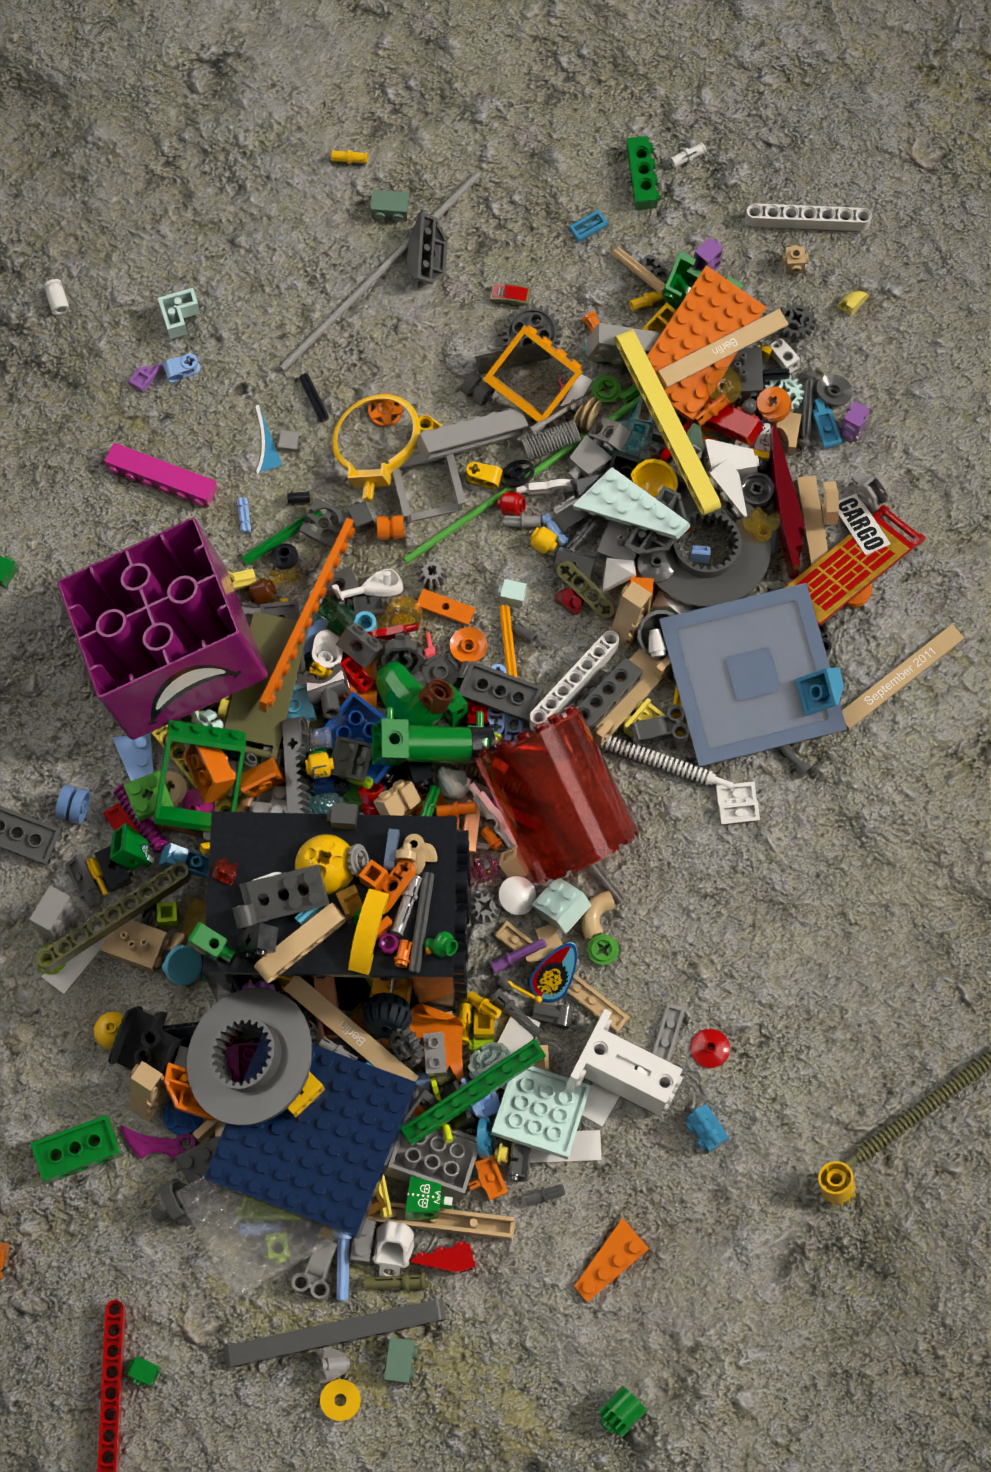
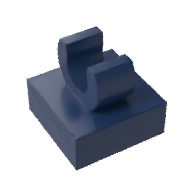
(324, 785)

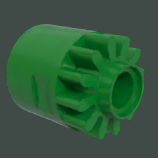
(621, 1412)

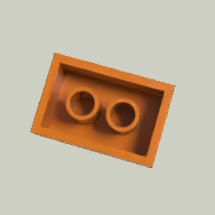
(209, 771)

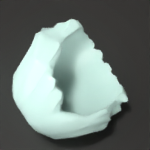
(453, 782)

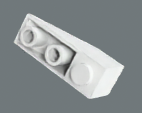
(728, 482)

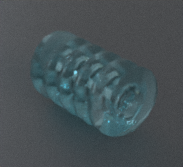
(322, 802)

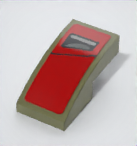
(514, 294)

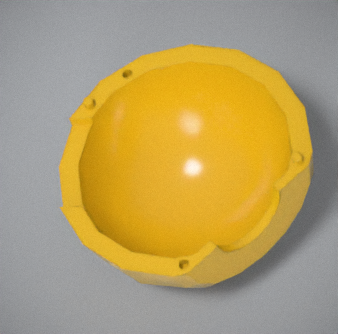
(653, 475)

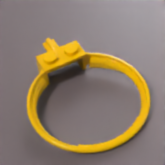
(376, 477)

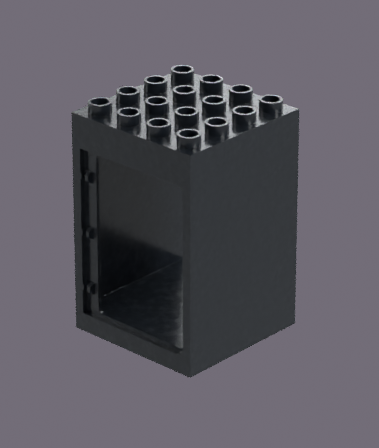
(270, 844)

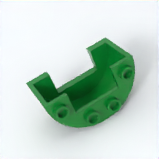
(682, 279)

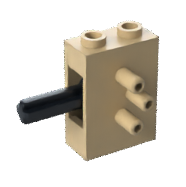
(138, 942)

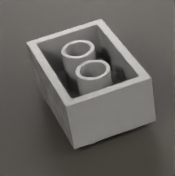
(54, 914)

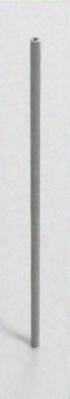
(338, 312)

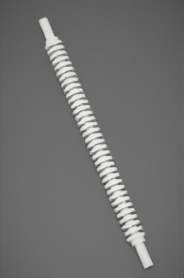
(670, 764)

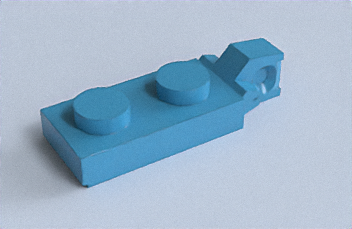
(826, 425)

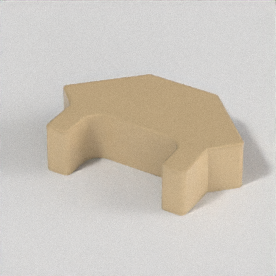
(830, 507)

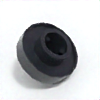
(284, 556)

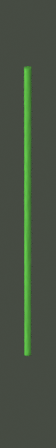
(491, 501)

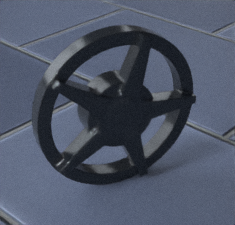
(517, 473)

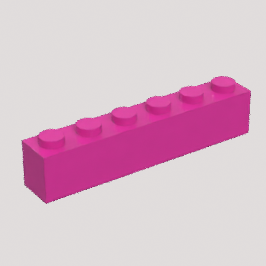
(161, 475)

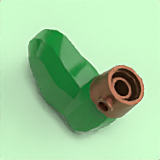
(409, 698)

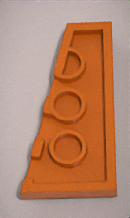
(613, 1258)

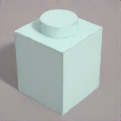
(512, 593)

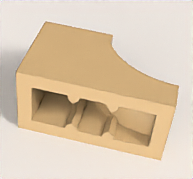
(788, 431)

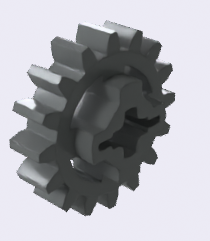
(797, 319)
(406, 1046)

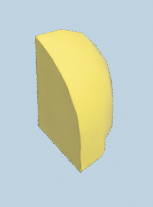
(852, 302)

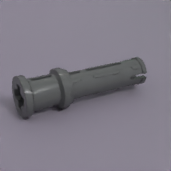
(506, 1009)

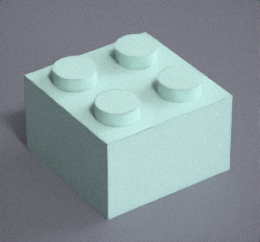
(561, 905)

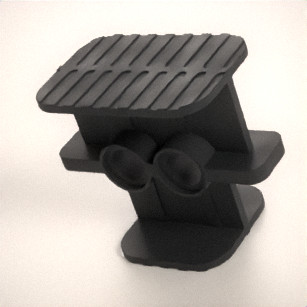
(135, 1039)

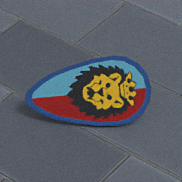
(555, 973)

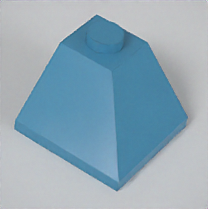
(820, 690)

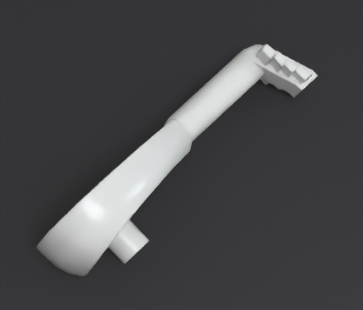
(382, 583)

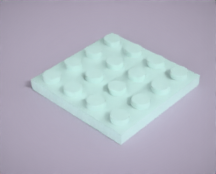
(541, 1112)

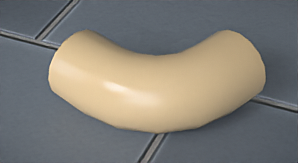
(591, 918)

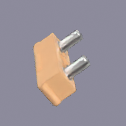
(471, 823)

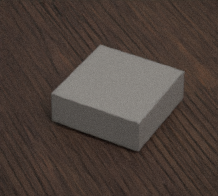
(288, 440)

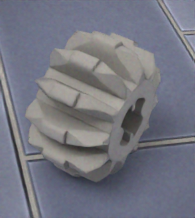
(434, 580)

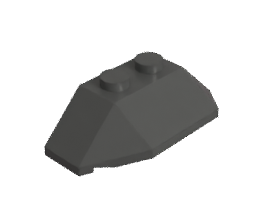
(427, 249)
(649, 541)

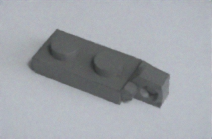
(83, 881)

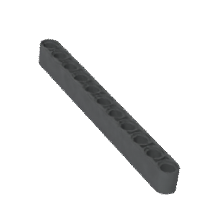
(334, 1333)

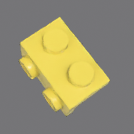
(644, 711)

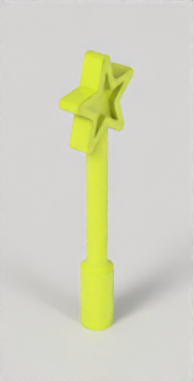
(445, 1128)

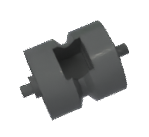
(475, 387)

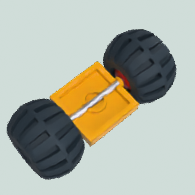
(388, 1007)

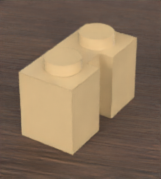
(397, 799)

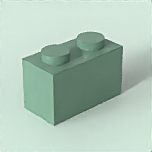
(390, 205)
(399, 1361)

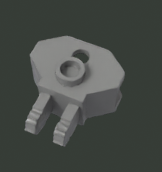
(870, 490)

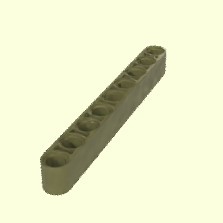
(108, 925)

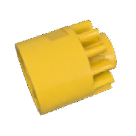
(837, 1183)

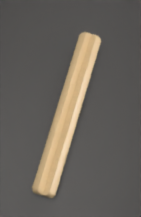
(638, 269)

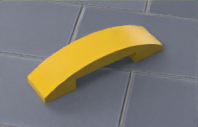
(367, 931)

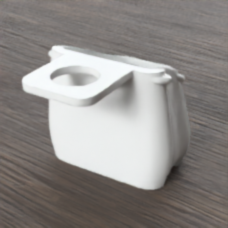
(393, 1247)

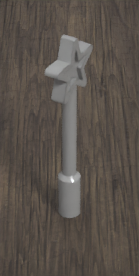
(541, 424)

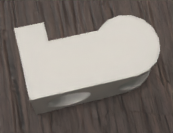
(785, 355)

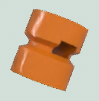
(390, 527)

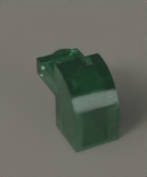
(338, 615)

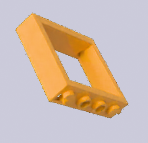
(546, 344)

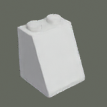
(740, 457)

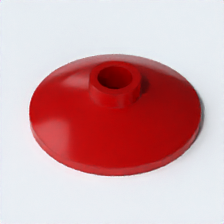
(706, 1057)

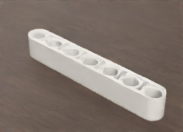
(816, 213)
(576, 673)

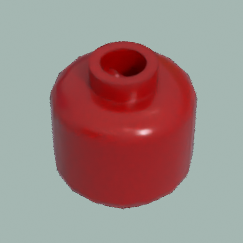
(511, 504)

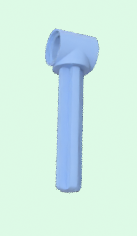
(343, 1253)

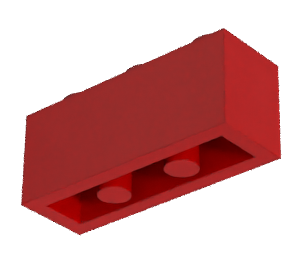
(736, 424)

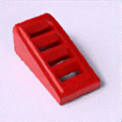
(359, 671)

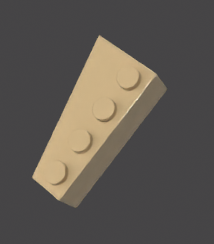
(631, 610)
(146, 1091)

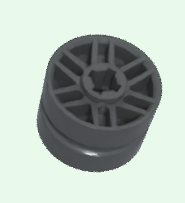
(757, 490)

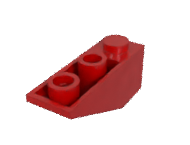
(450, 1260)

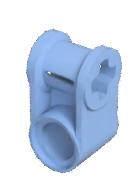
(179, 367)

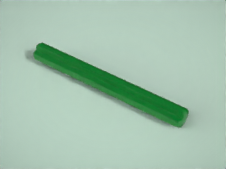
(275, 540)

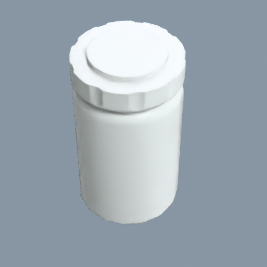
(56, 297)

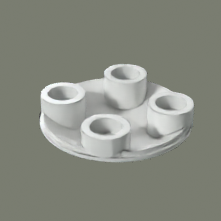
(517, 895)

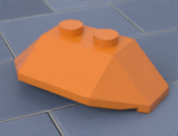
(180, 1092)

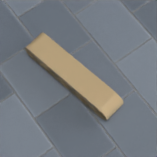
(300, 942)

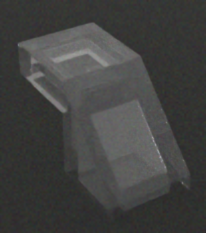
(320, 738)

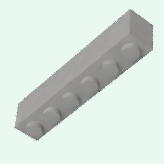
(471, 433)

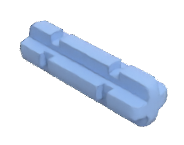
(244, 515)
(552, 526)

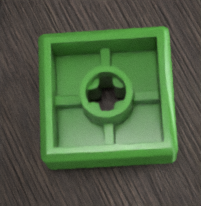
(137, 790)

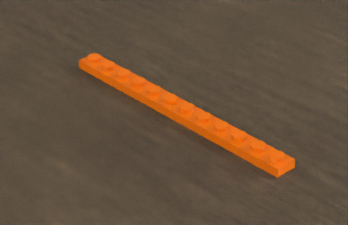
(305, 619)

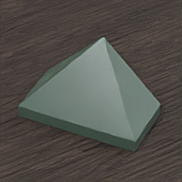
(695, 435)

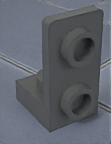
(421, 1096)

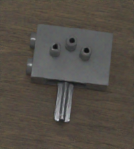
(750, 370)

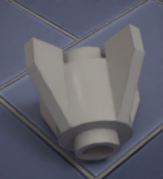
(331, 1364)

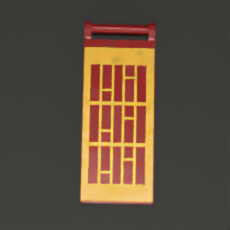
(848, 571)

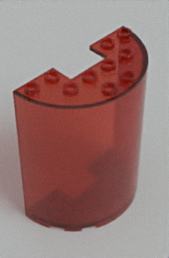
(557, 796)

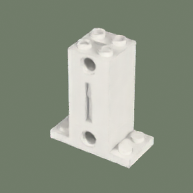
(626, 1069)

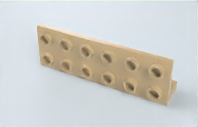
(653, 672)

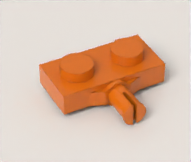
(489, 1178)

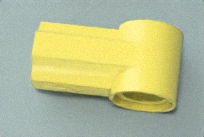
(242, 579)

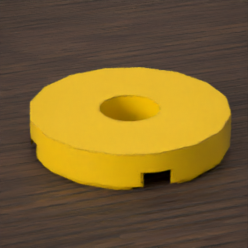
(328, 1396)

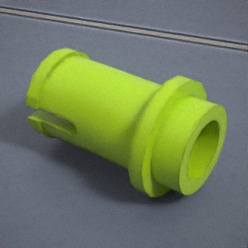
(477, 1044)

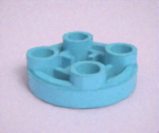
(182, 965)

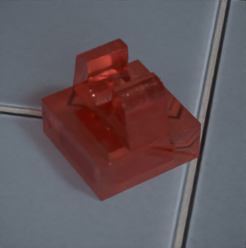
(225, 871)

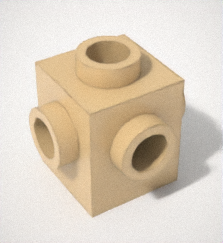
(794, 259)

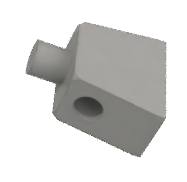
(588, 459)

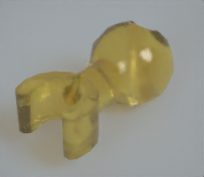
(289, 575)

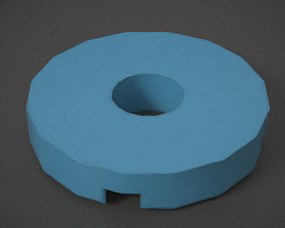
(484, 1138)

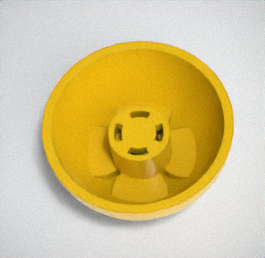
(333, 869)

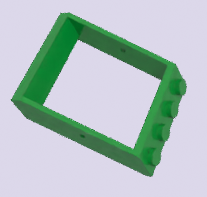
(203, 736)

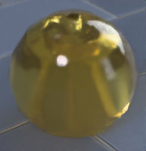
(403, 611)

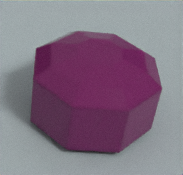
(388, 943)

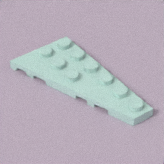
(629, 504)

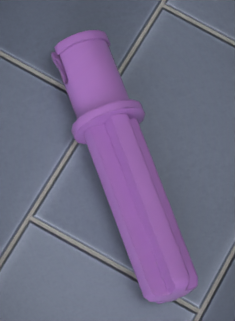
(518, 955)

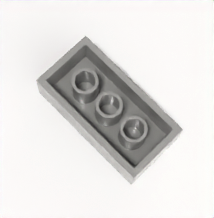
(602, 345)

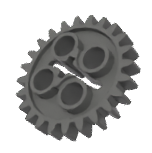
(526, 317)

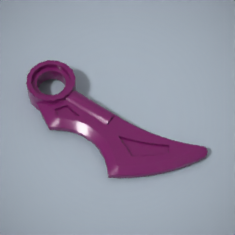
(144, 1145)

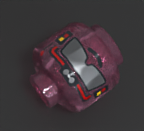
(485, 868)

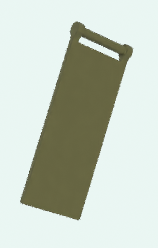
(263, 728)

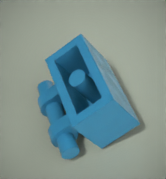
(706, 1129)

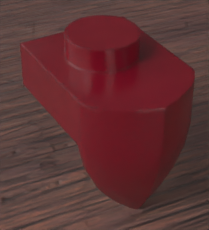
(569, 600)

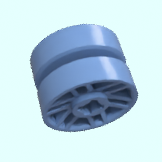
(72, 804)

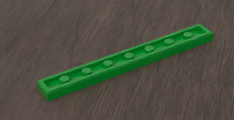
(473, 1092)

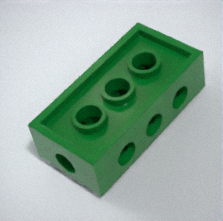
(86, 1158)

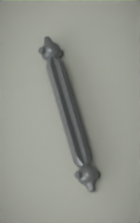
(807, 409)

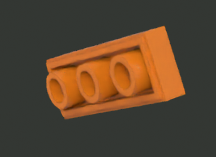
(457, 611)

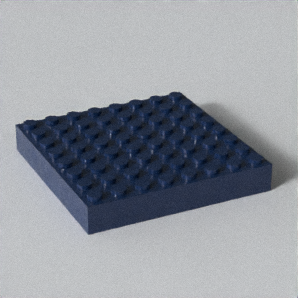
(329, 1155)

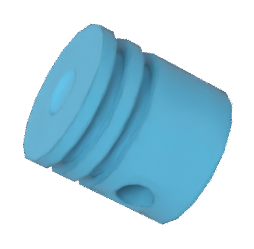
(366, 620)

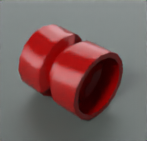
(367, 797)

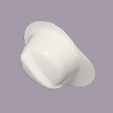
(325, 649)

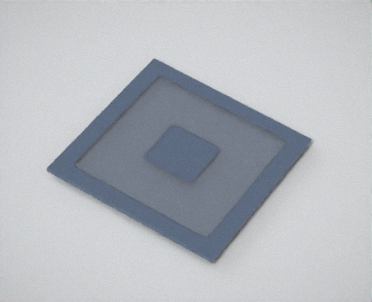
(741, 670)

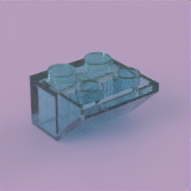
(636, 440)

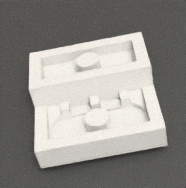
(738, 803)

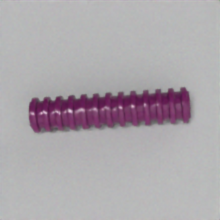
(146, 826)

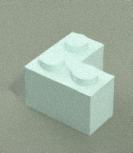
(175, 308)

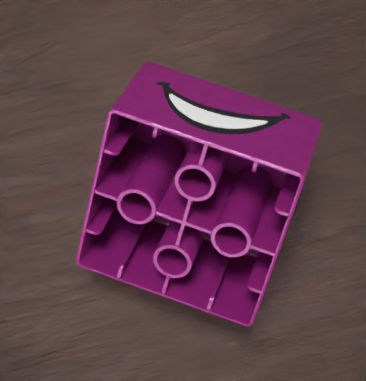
(161, 629)

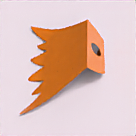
(431, 1020)

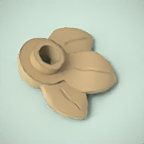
(424, 851)

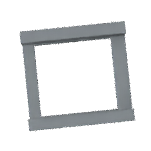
(455, 484)

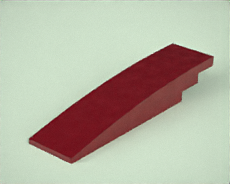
(786, 505)

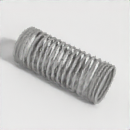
(571, 426)

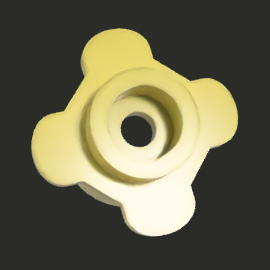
(501, 1154)

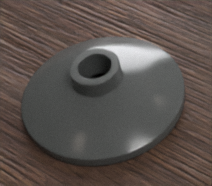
(834, 384)
(660, 572)

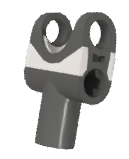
(328, 691)

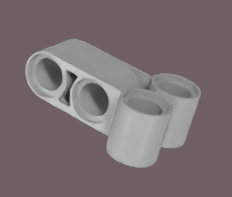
(317, 1272)

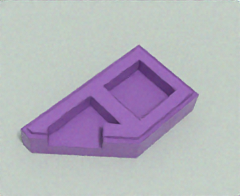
(144, 377)

